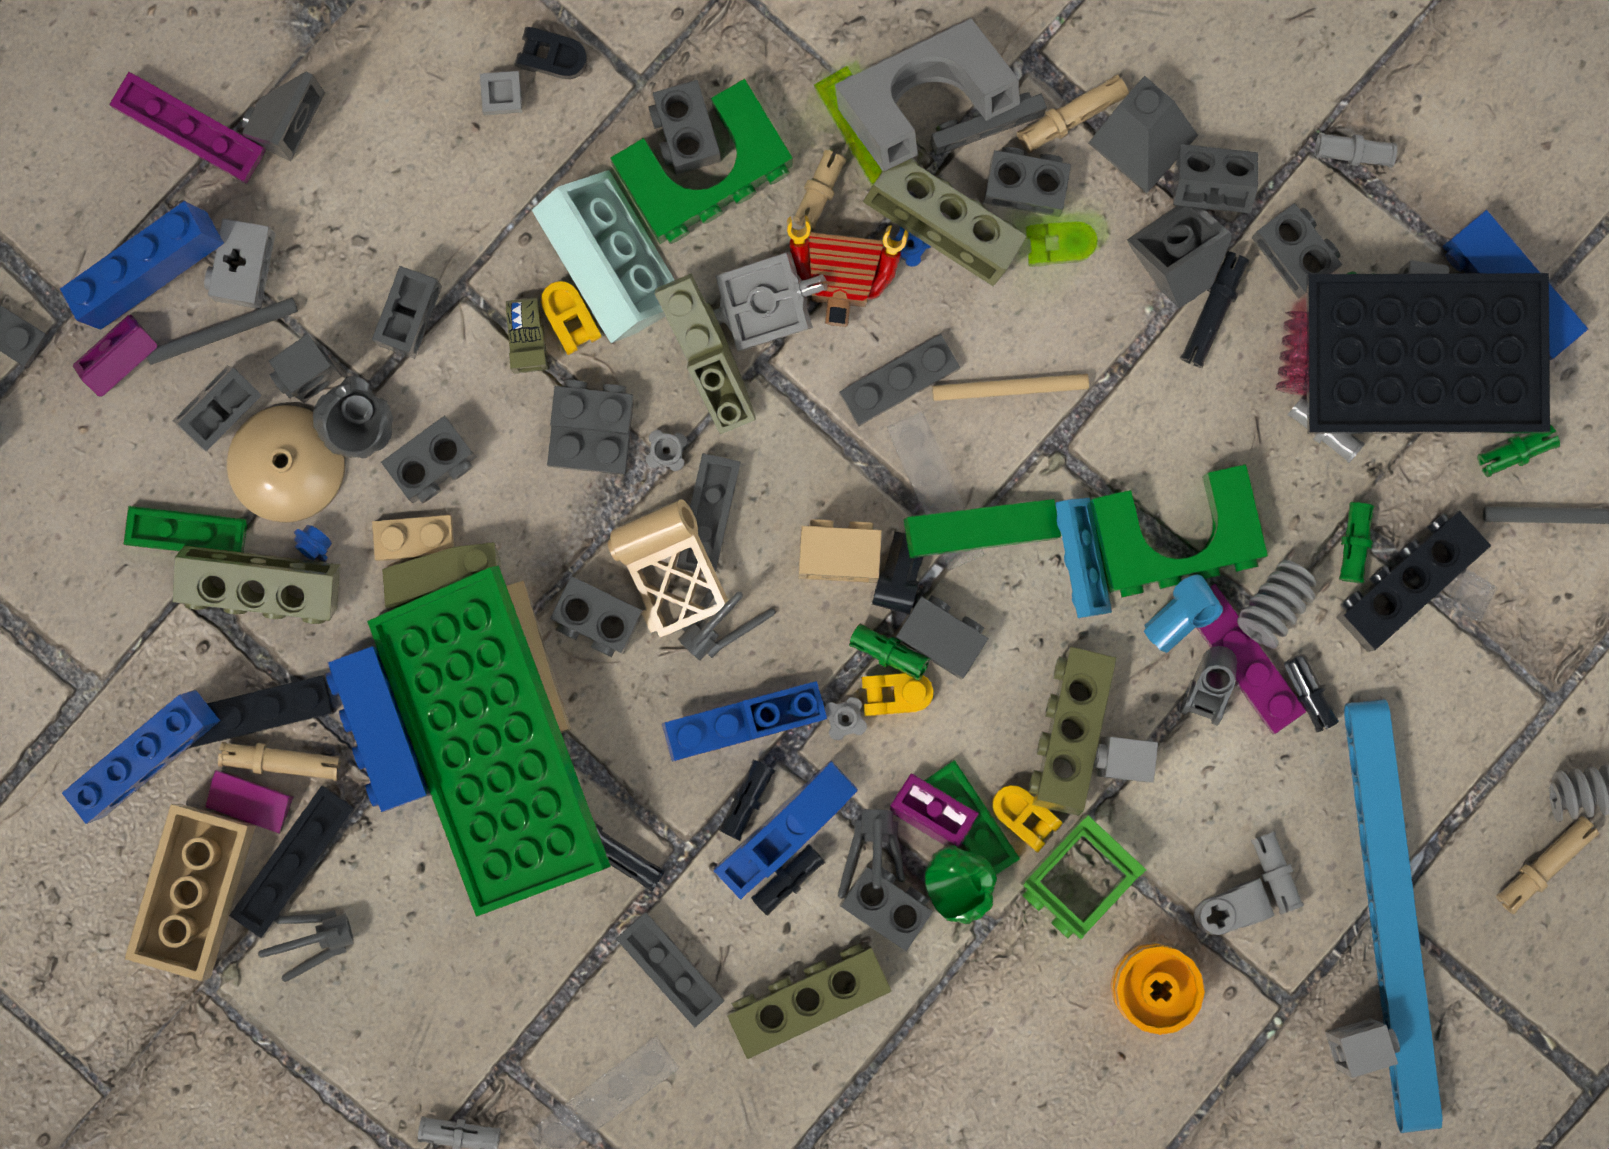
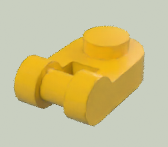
(561, 304)
(909, 694)
(1014, 805)

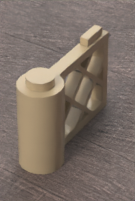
(656, 538)

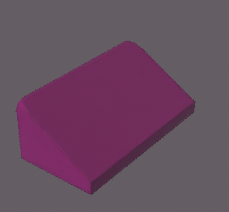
(114, 356)
(248, 801)
(933, 812)

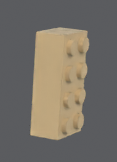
(190, 892)

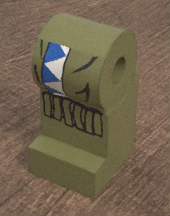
(526, 336)

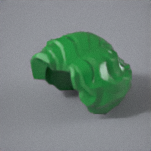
(960, 884)

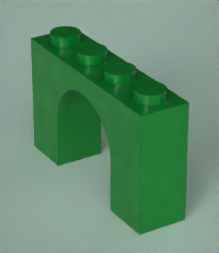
(672, 208)
(1233, 540)

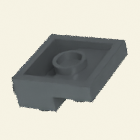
(590, 428)

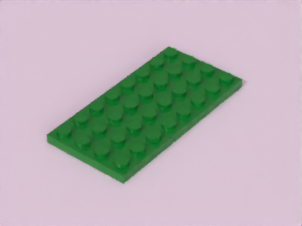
(488, 742)

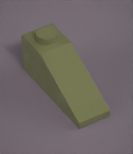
(435, 571)

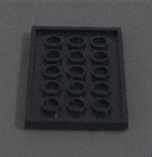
(1428, 353)

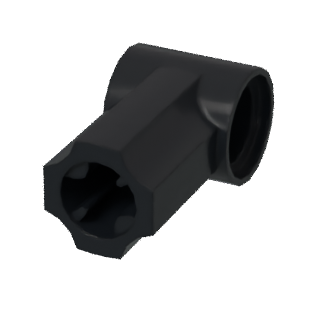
(898, 581)

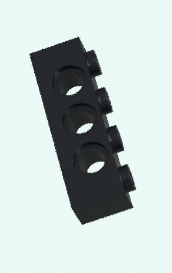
(1463, 546)

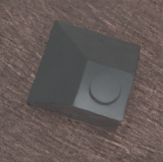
(284, 115)
(1144, 135)
(1182, 252)

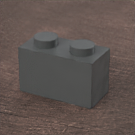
(942, 636)

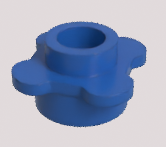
(913, 254)
(312, 543)

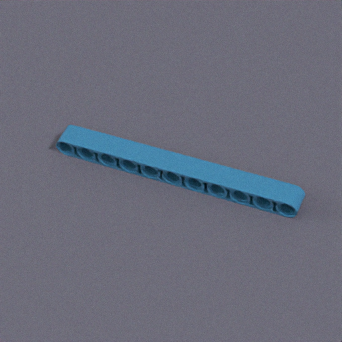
(1393, 913)

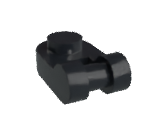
(565, 56)

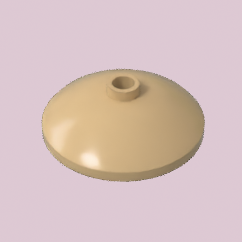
(289, 492)

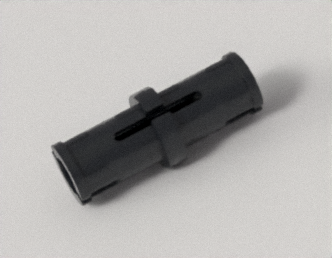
(746, 800)
(788, 880)

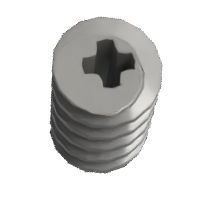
(1275, 602)
(1579, 791)

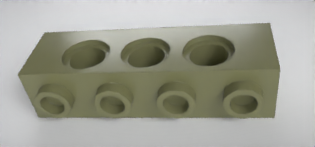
(950, 237)
(316, 580)
(1095, 674)
(758, 1037)

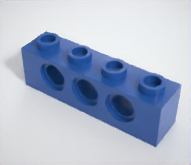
(140, 756)

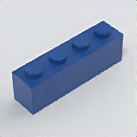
(1489, 249)
(141, 265)
(378, 730)

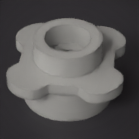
(658, 443)
(852, 710)

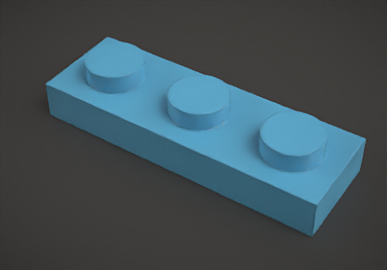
(1083, 557)

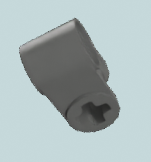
(1210, 691)

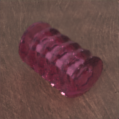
(1296, 357)

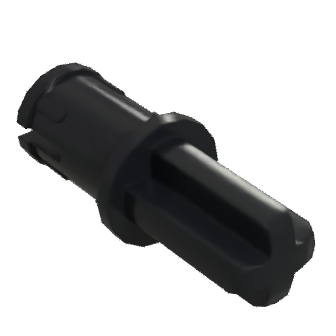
(1310, 692)

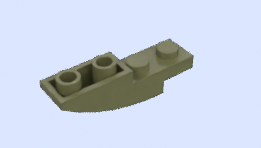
(707, 353)

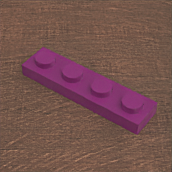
(187, 127)
(1255, 672)

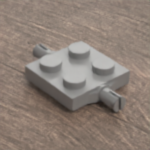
(765, 301)

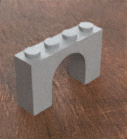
(955, 57)

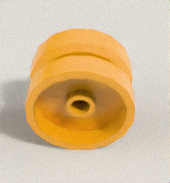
(1180, 993)

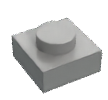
(501, 93)

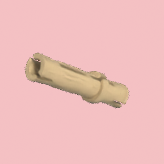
(1058, 122)
(278, 761)
(1551, 861)

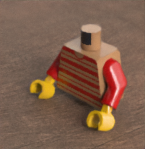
(852, 267)

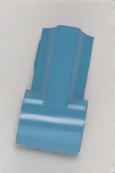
(1191, 608)

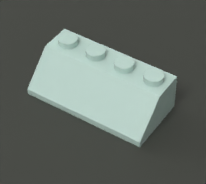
(605, 253)

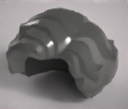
(353, 419)

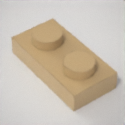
(412, 537)

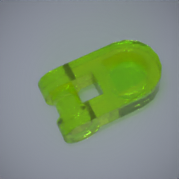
(1074, 240)

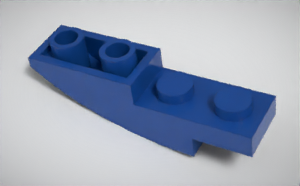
(744, 721)
(786, 830)

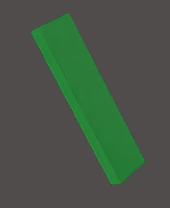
(981, 528)

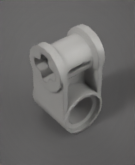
(1239, 906)

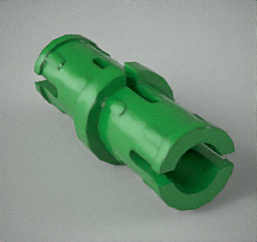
(1517, 451)
(1356, 542)
(889, 651)

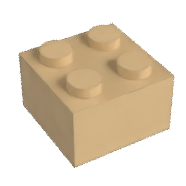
(840, 553)

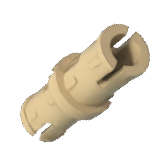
(819, 189)

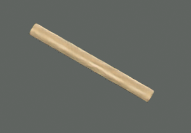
(1010, 387)

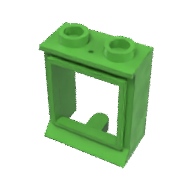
(1064, 918)

